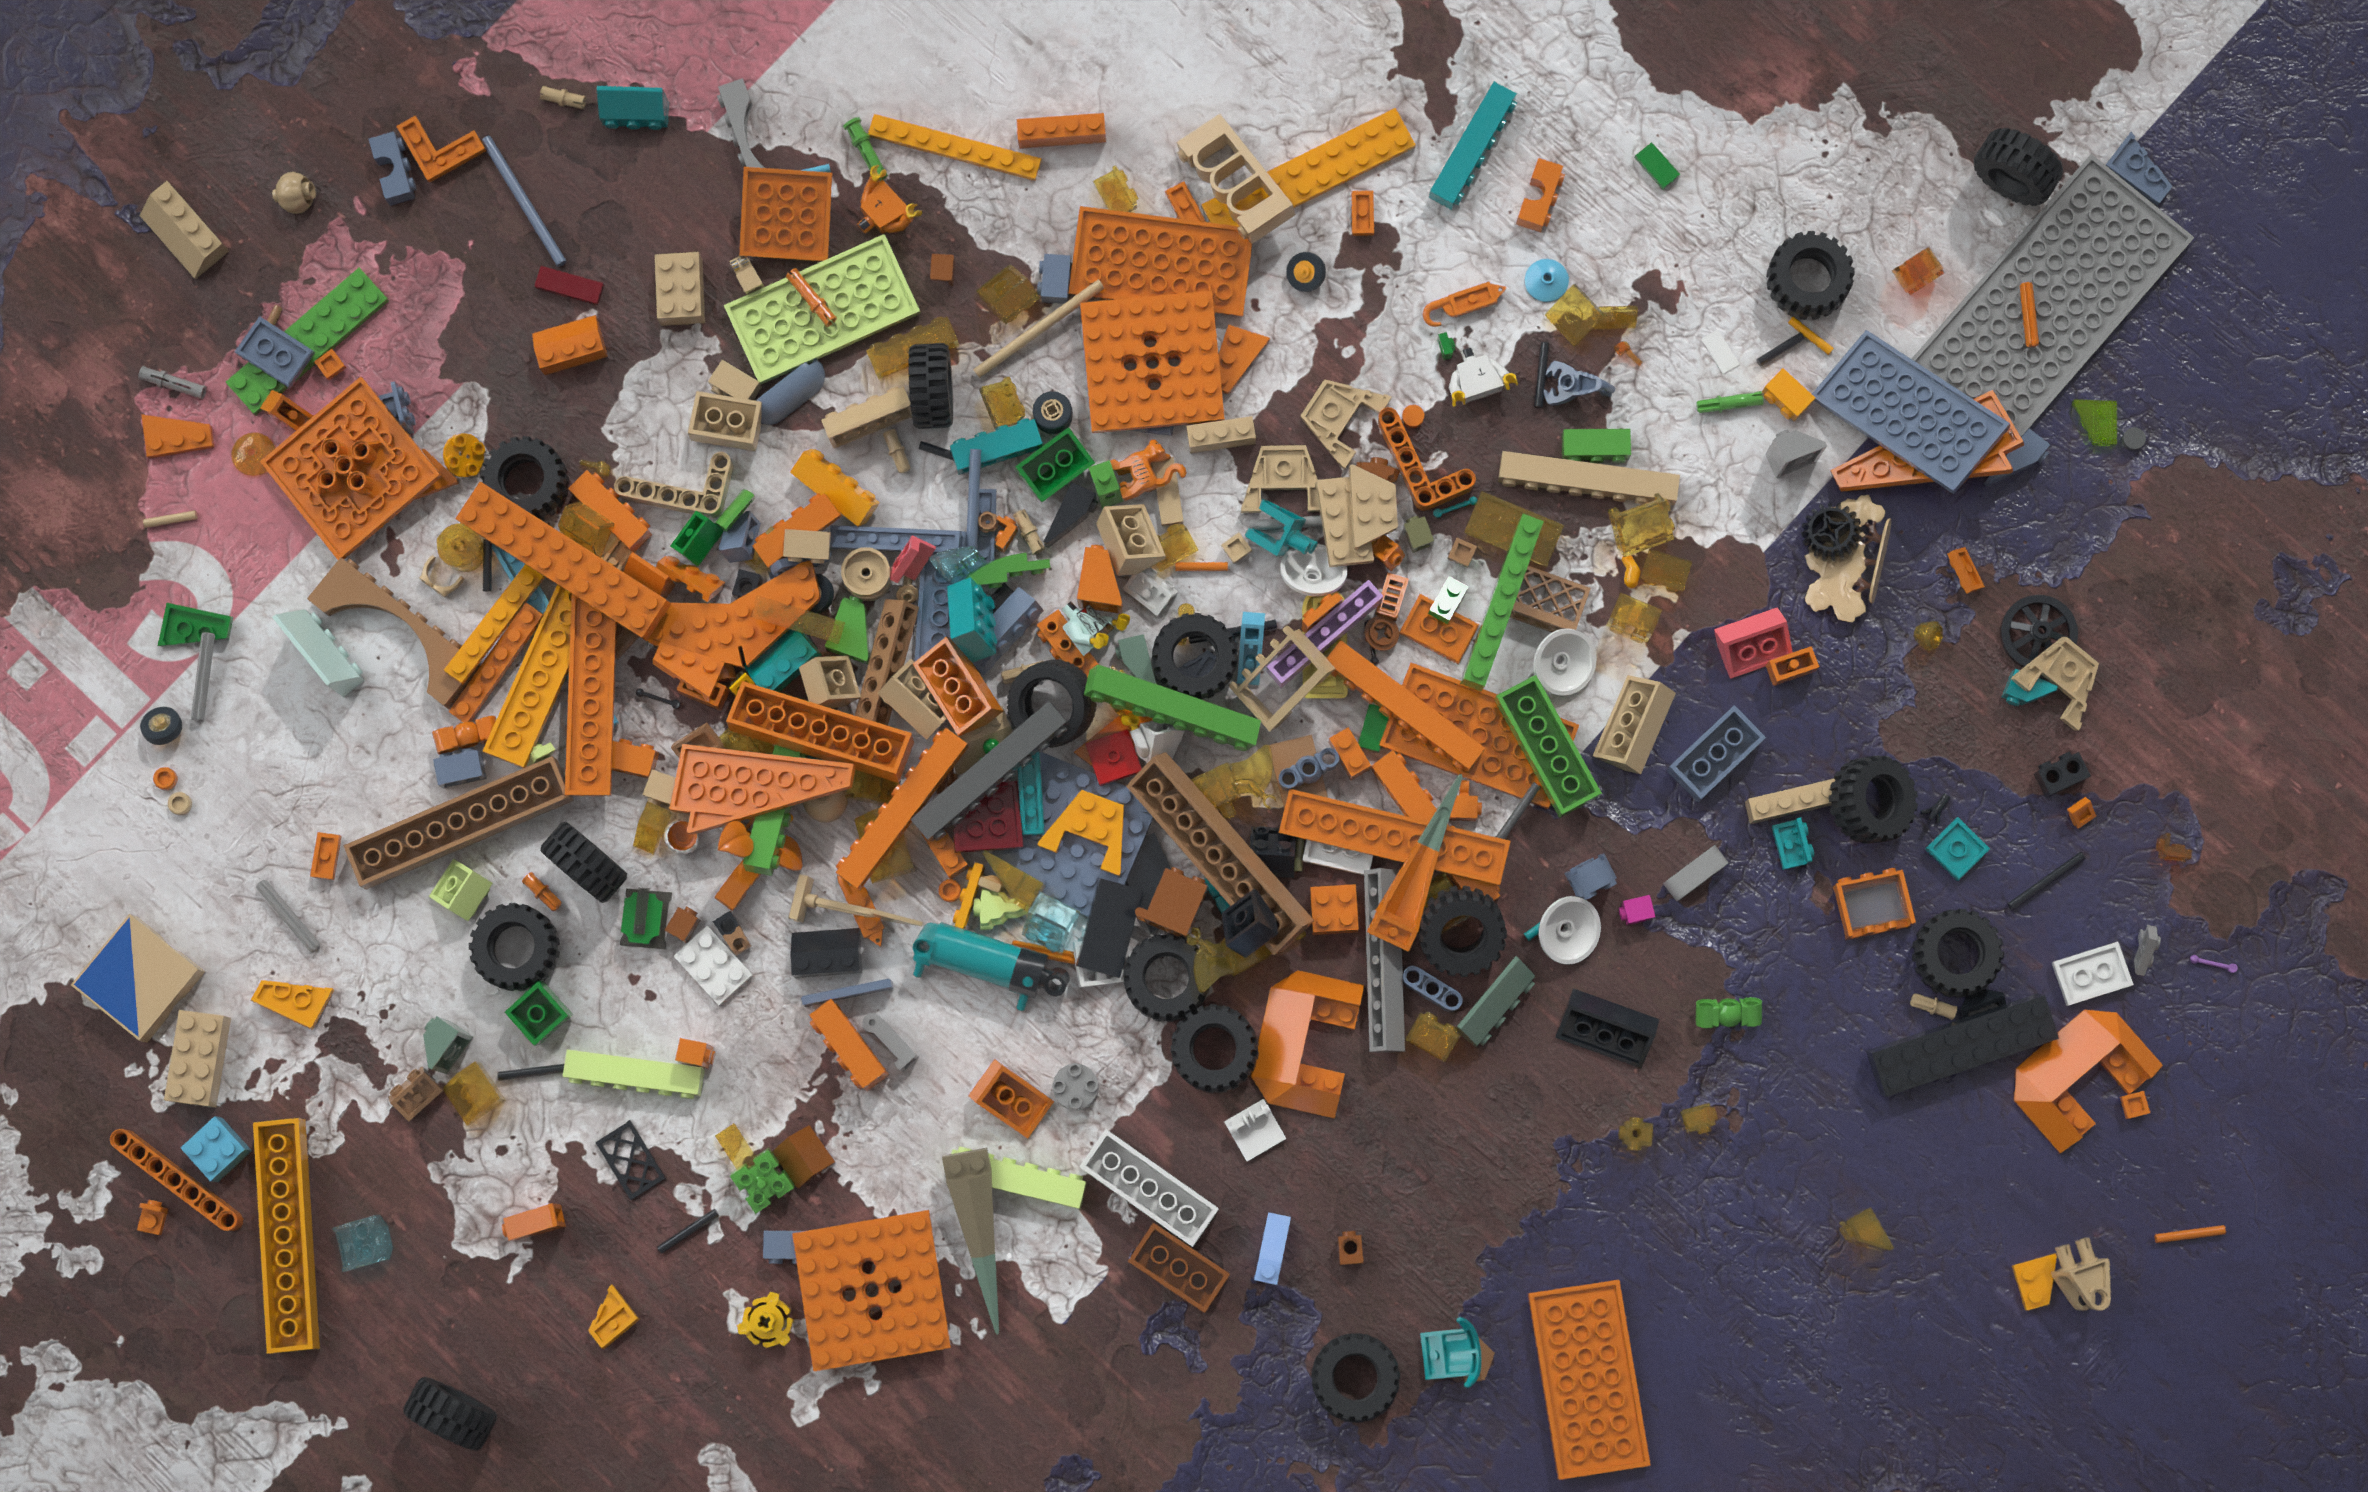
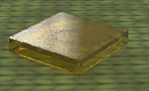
(1574, 315)

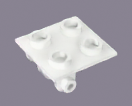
(1255, 1130)

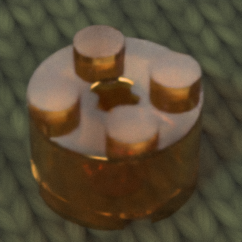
(1918, 269)

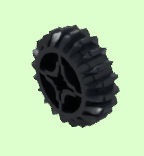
(1823, 535)

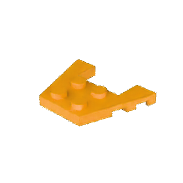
(1094, 820)

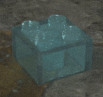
(1050, 923)

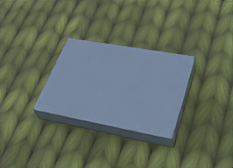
(274, 352)

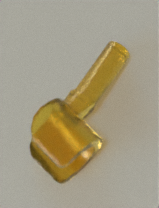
(603, 468)

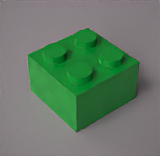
(538, 1013)

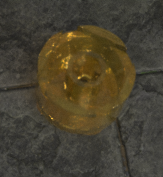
(449, 548)

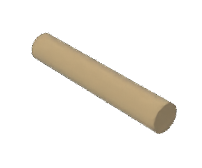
(168, 519)

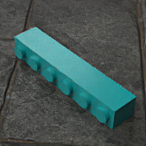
(1473, 145)

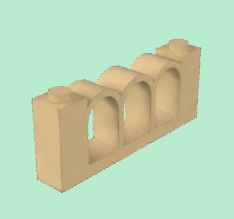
(1253, 222)

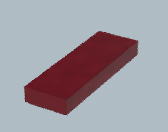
(569, 285)

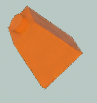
(533, 1222)

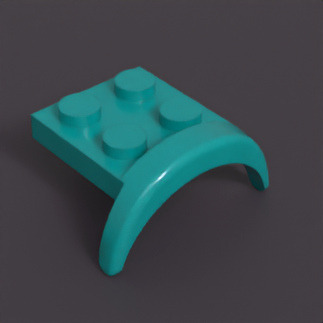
(1452, 1353)

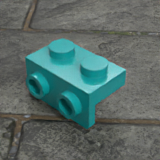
(1792, 843)

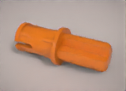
(541, 891)

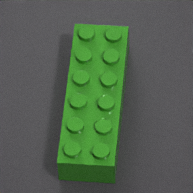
(1547, 746)

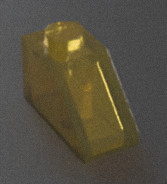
(651, 827)

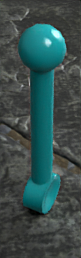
(1438, 513)

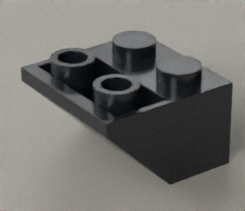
(1274, 850)

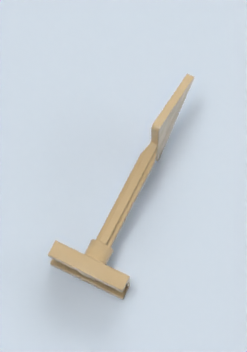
(804, 899)

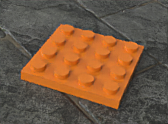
(785, 213)

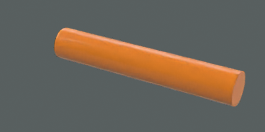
(1201, 566)

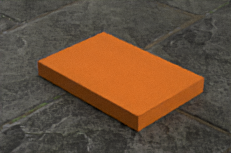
(1444, 639)

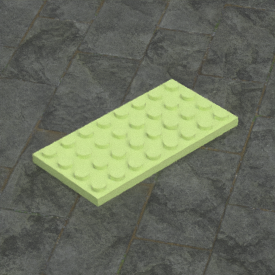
(859, 288)

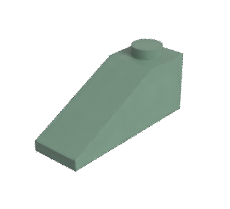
(1135, 657)

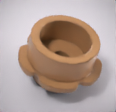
(992, 526)

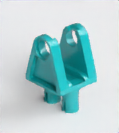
(1291, 537)

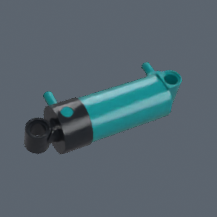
(987, 960)

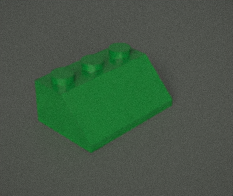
(1054, 465)

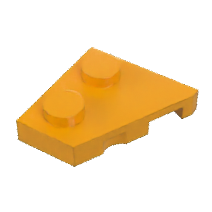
(2035, 1280)
(612, 1319)

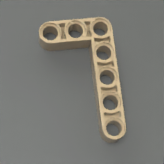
(681, 494)

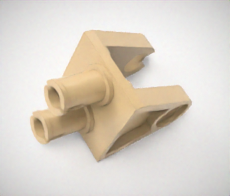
(2083, 1278)

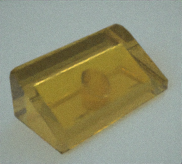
(1618, 317)

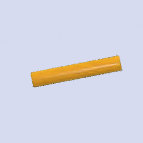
(1810, 335)

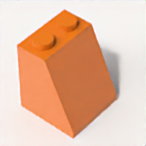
(1098, 582)

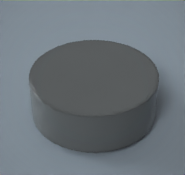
(2133, 439)

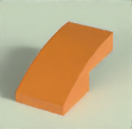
(736, 887)

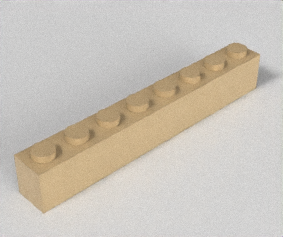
(1586, 478)

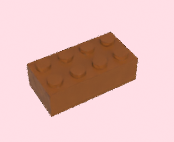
(1179, 1267)

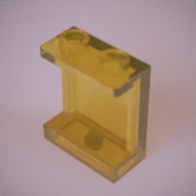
(1642, 526)

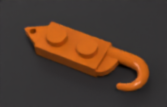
(1464, 301)
(870, 927)

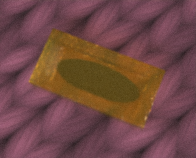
(736, 1146)

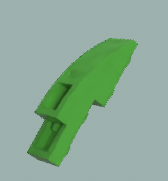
(996, 571)

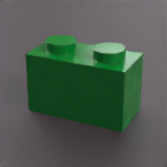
(697, 538)

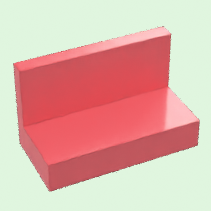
(911, 559)

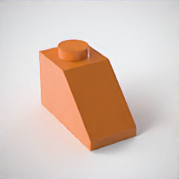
(285, 410)

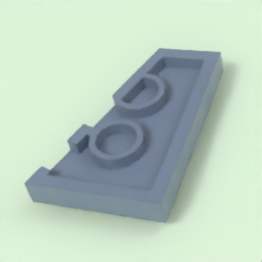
(2138, 170)

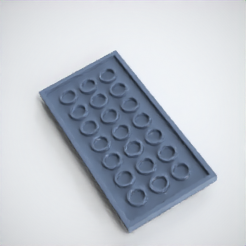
(1910, 411)

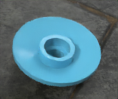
(1546, 290)

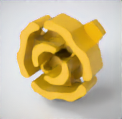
(776, 1322)

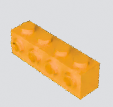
(841, 489)

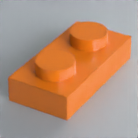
(1362, 213)
(1965, 569)
(325, 856)

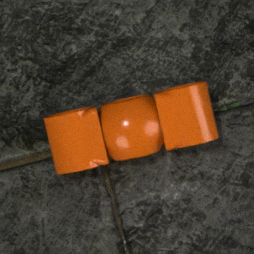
(463, 735)

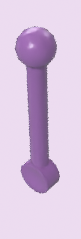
(2231, 967)

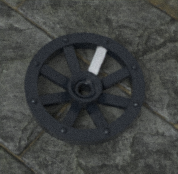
(2033, 634)

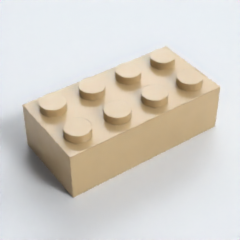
(197, 1058)

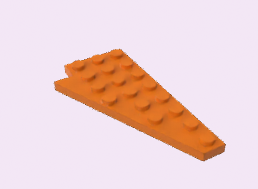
(1884, 469)

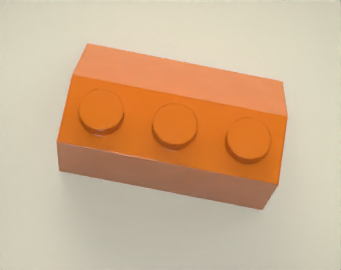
(569, 345)

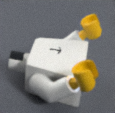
(1478, 378)
(1152, 737)

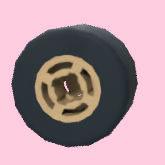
(1056, 419)

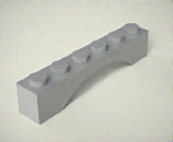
(738, 106)

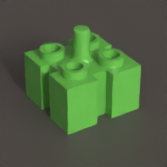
(762, 1180)

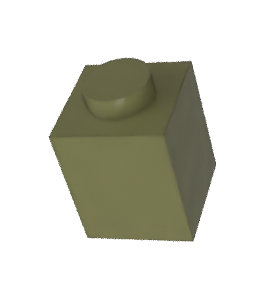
(1418, 533)

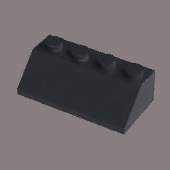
(1607, 1028)

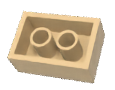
(679, 288)

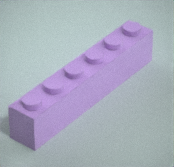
(1326, 632)

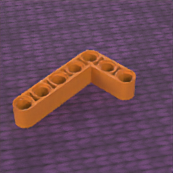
(1415, 467)

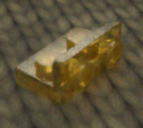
(1176, 545)

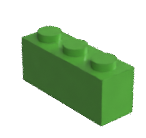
(1596, 445)

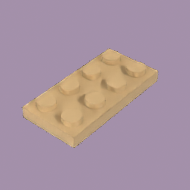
(1337, 524)

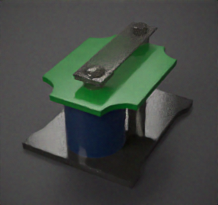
(645, 918)

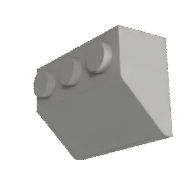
(1793, 451)

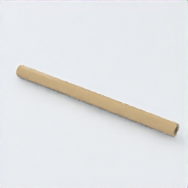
(1038, 328)

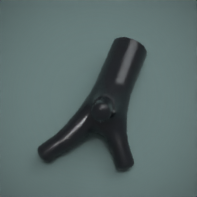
(1937, 808)

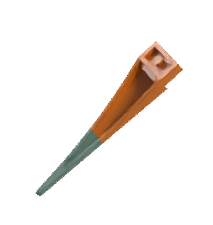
(1402, 906)

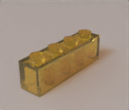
(894, 354)
(797, 619)

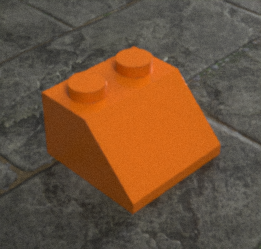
(648, 575)

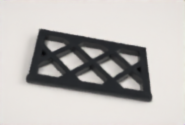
(650, 1161)

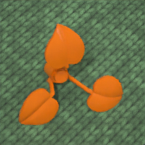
(737, 841)

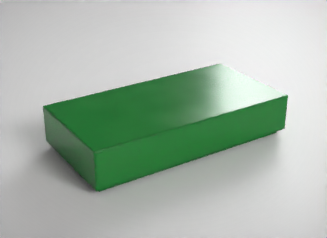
(1657, 165)
(1373, 729)

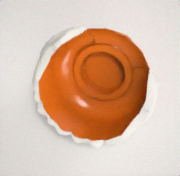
(678, 839)

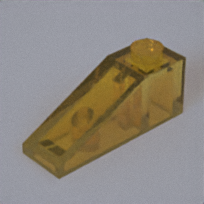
(1018, 884)

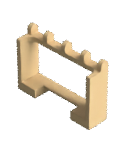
(1324, 668)

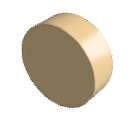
(179, 803)

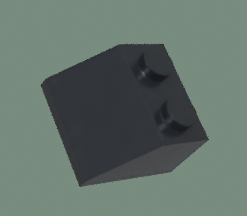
(1248, 924)

